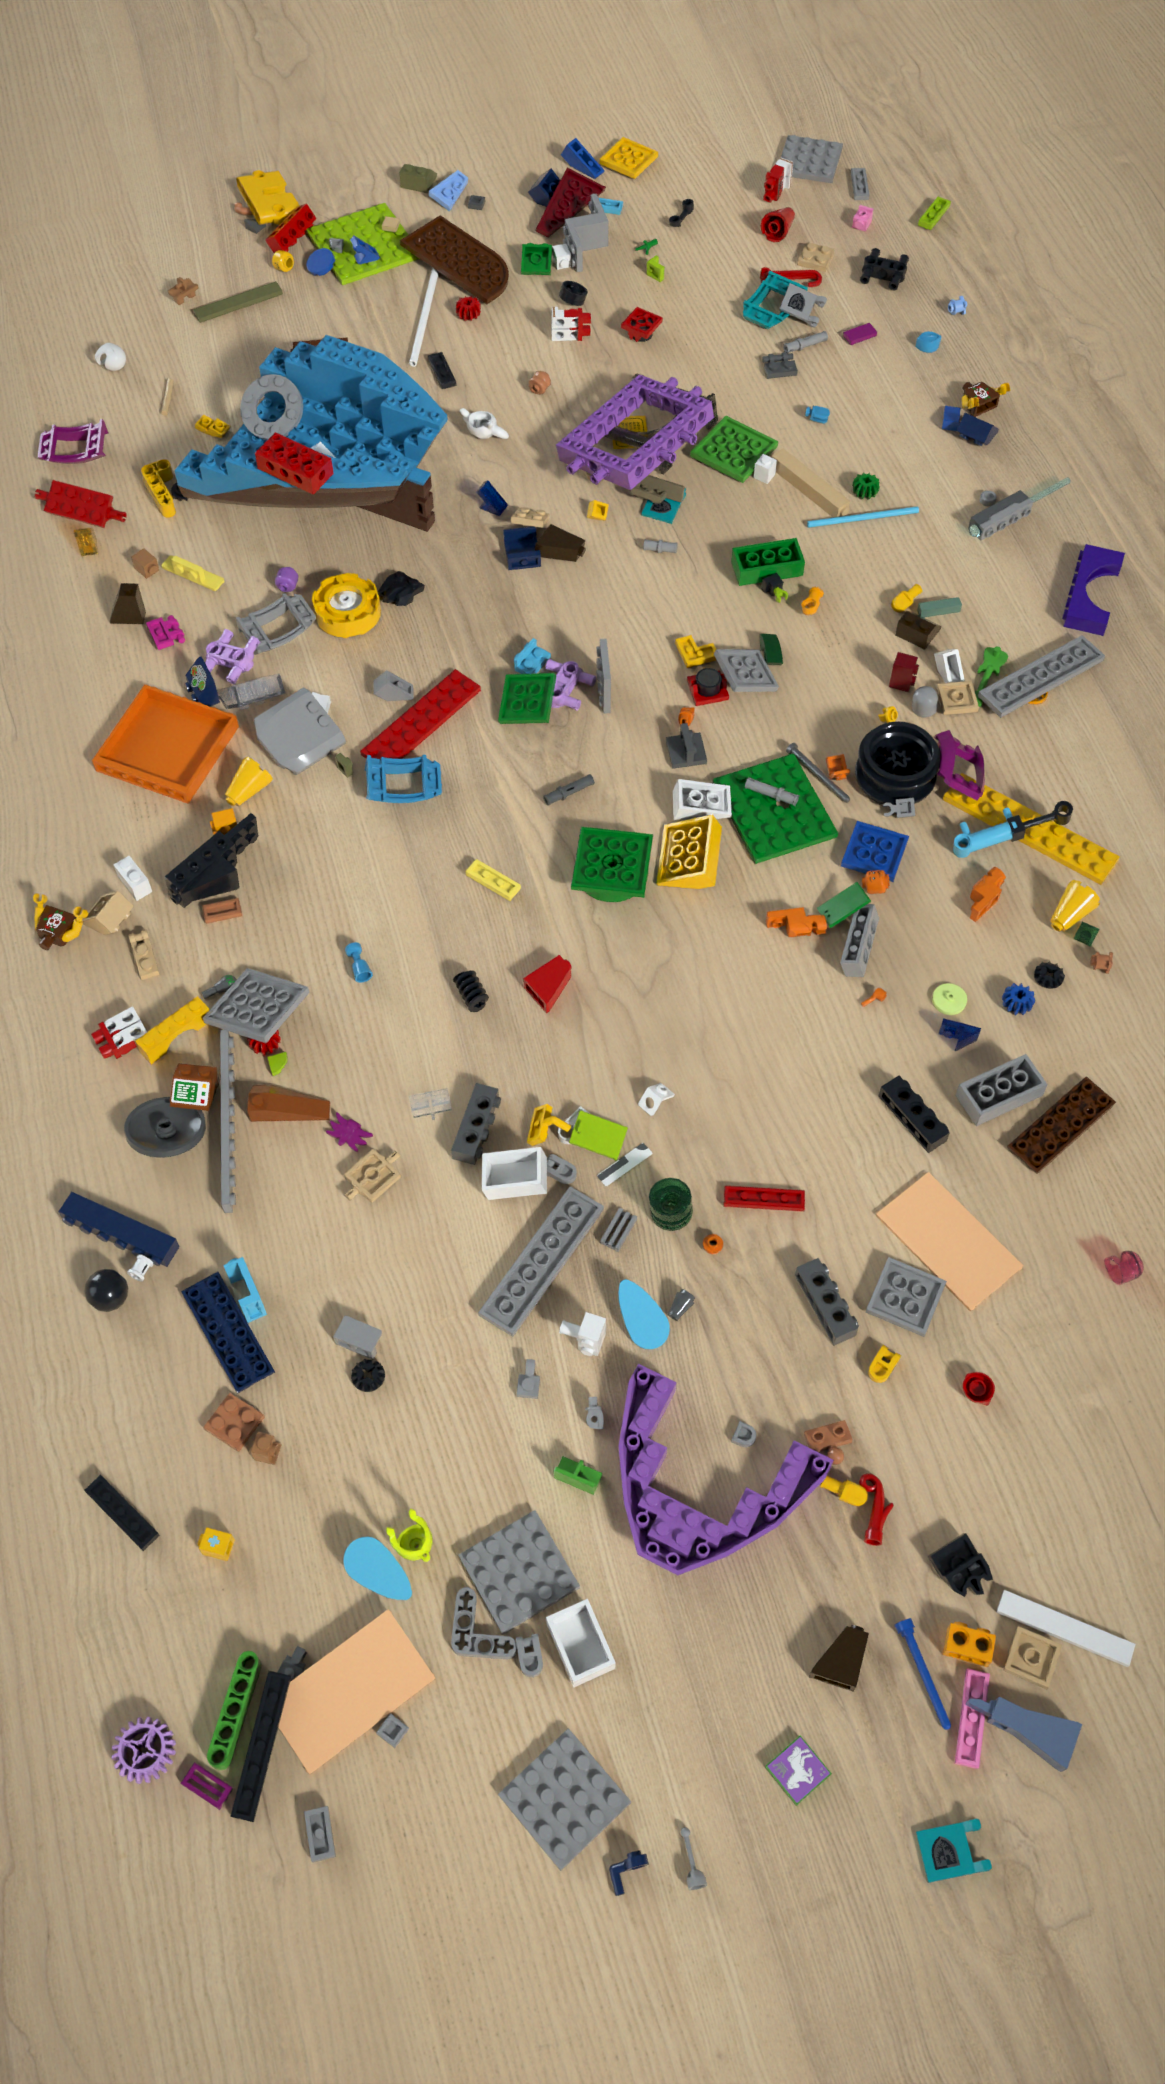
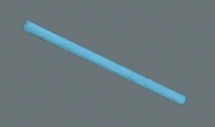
(859, 517)

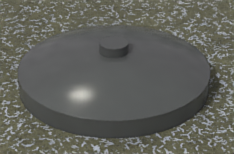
(163, 1130)

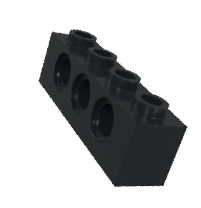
(903, 1109)

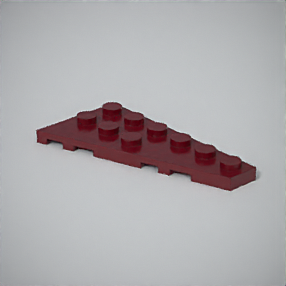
(568, 200)

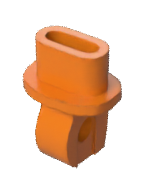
(686, 715)

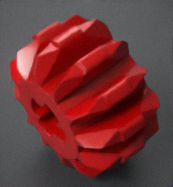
(468, 308)
(262, 1047)

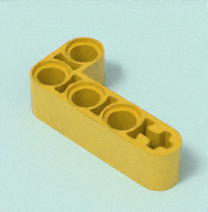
(154, 477)

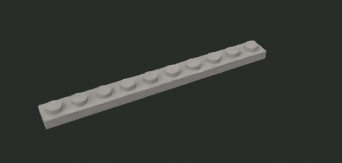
(228, 1162)

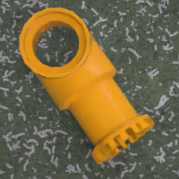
(812, 601)

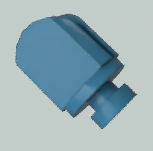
(818, 414)

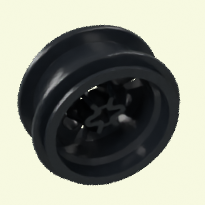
(915, 773)

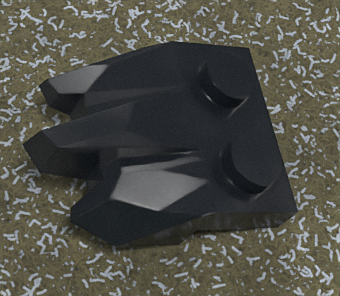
(400, 589)
(961, 1566)

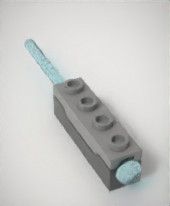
(1007, 511)

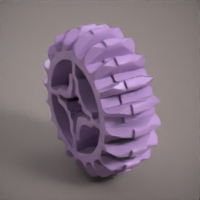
(139, 1759)

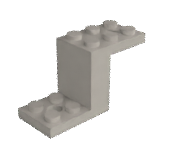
(586, 232)

